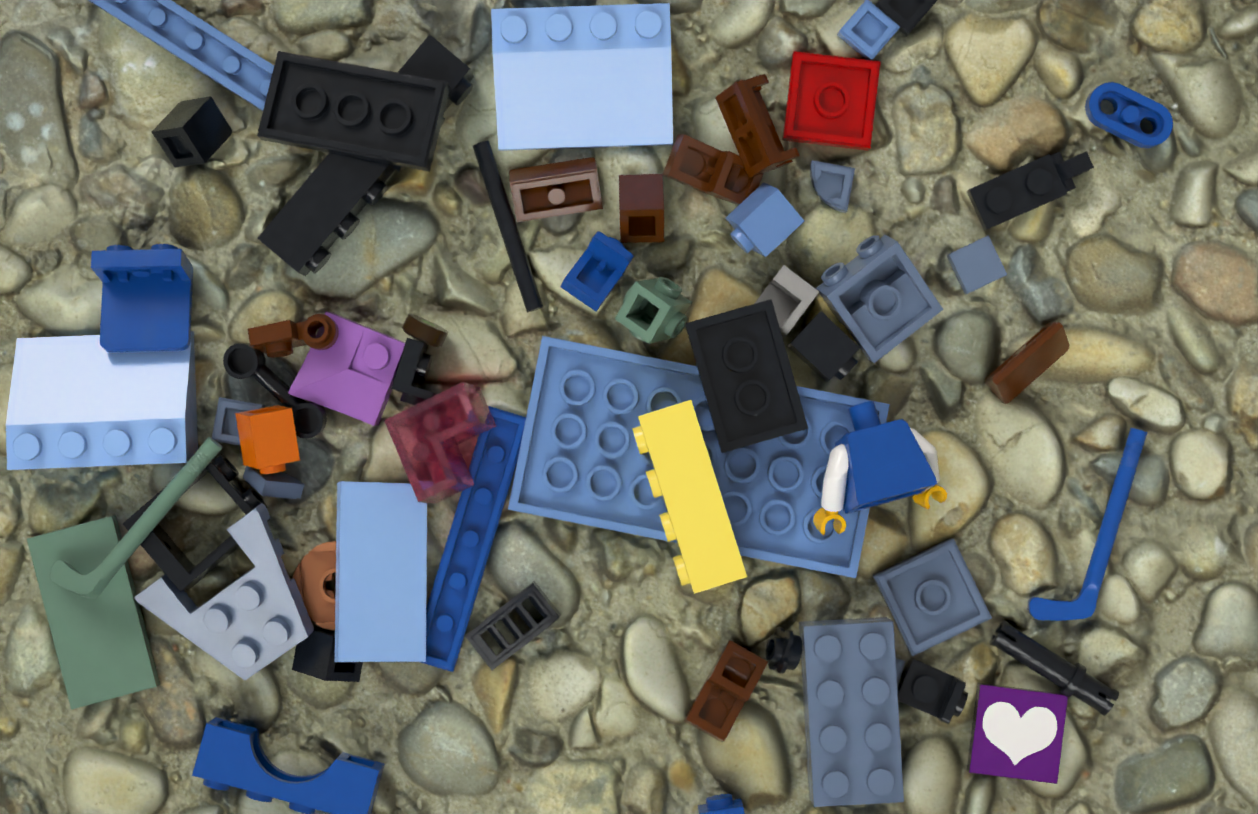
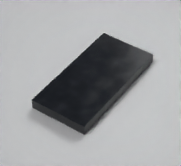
(354, 111)

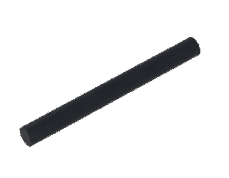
(507, 226)

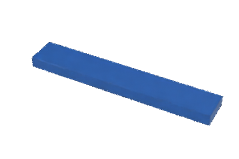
(471, 539)

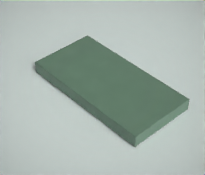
(100, 639)

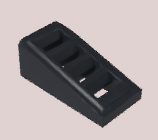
(541, 603)

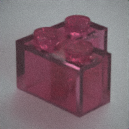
(430, 437)

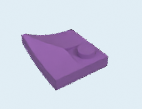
(353, 373)

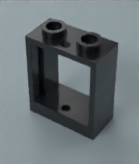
(168, 554)

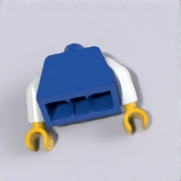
(877, 467)

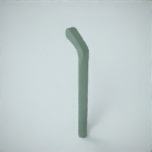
(96, 581)

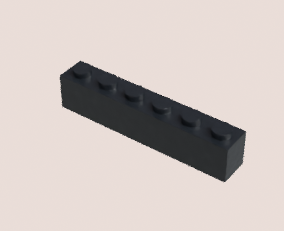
(344, 185)

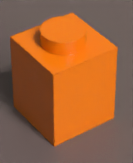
(268, 438)

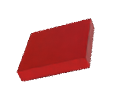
(831, 100)

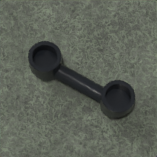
(245, 361)

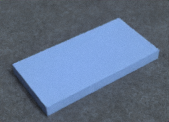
(380, 573)

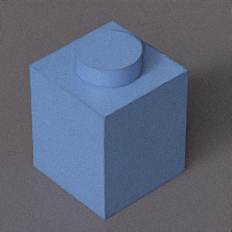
(763, 220)

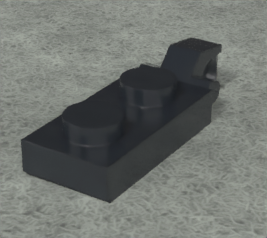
(1026, 188)

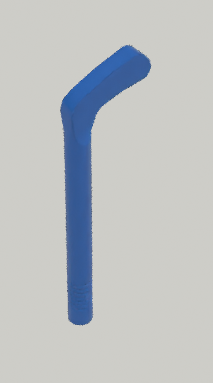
(1085, 603)

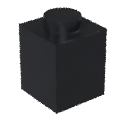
(825, 348)

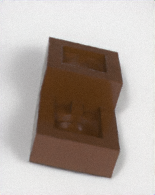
(710, 170)
(725, 691)

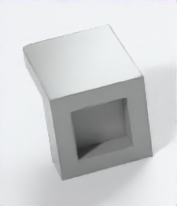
(789, 296)

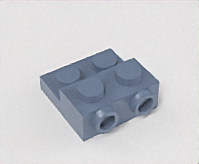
(878, 296)

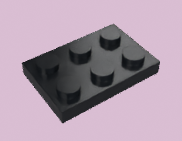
(746, 376)

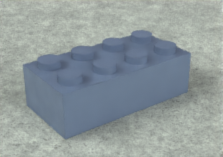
(851, 712)

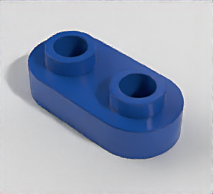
(1127, 114)

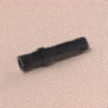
(1069, 677)

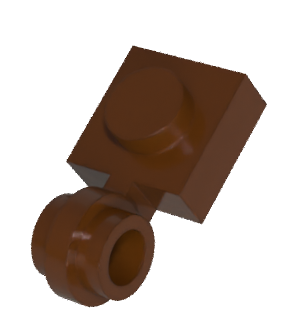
(281, 337)

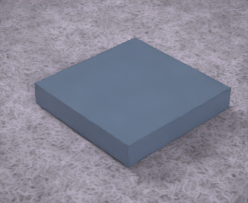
(932, 596)

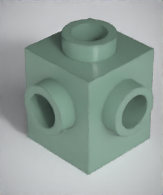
(654, 310)

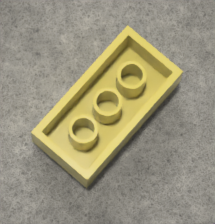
(691, 496)

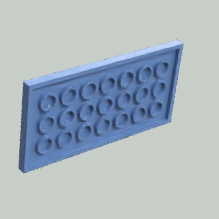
(586, 468)

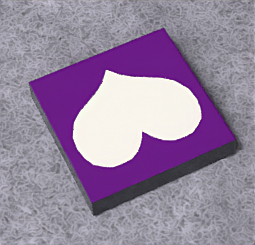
(1017, 733)

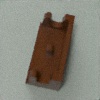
(752, 127)

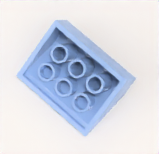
(582, 76)
(99, 407)

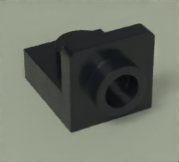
(413, 366)
(932, 691)

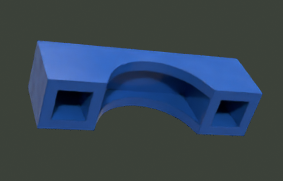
(234, 758)

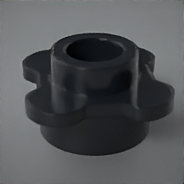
(783, 650)

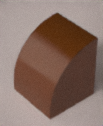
(641, 208)

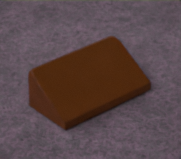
(555, 189)
(1028, 362)

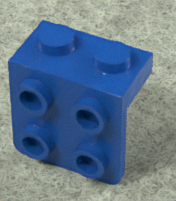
(144, 298)

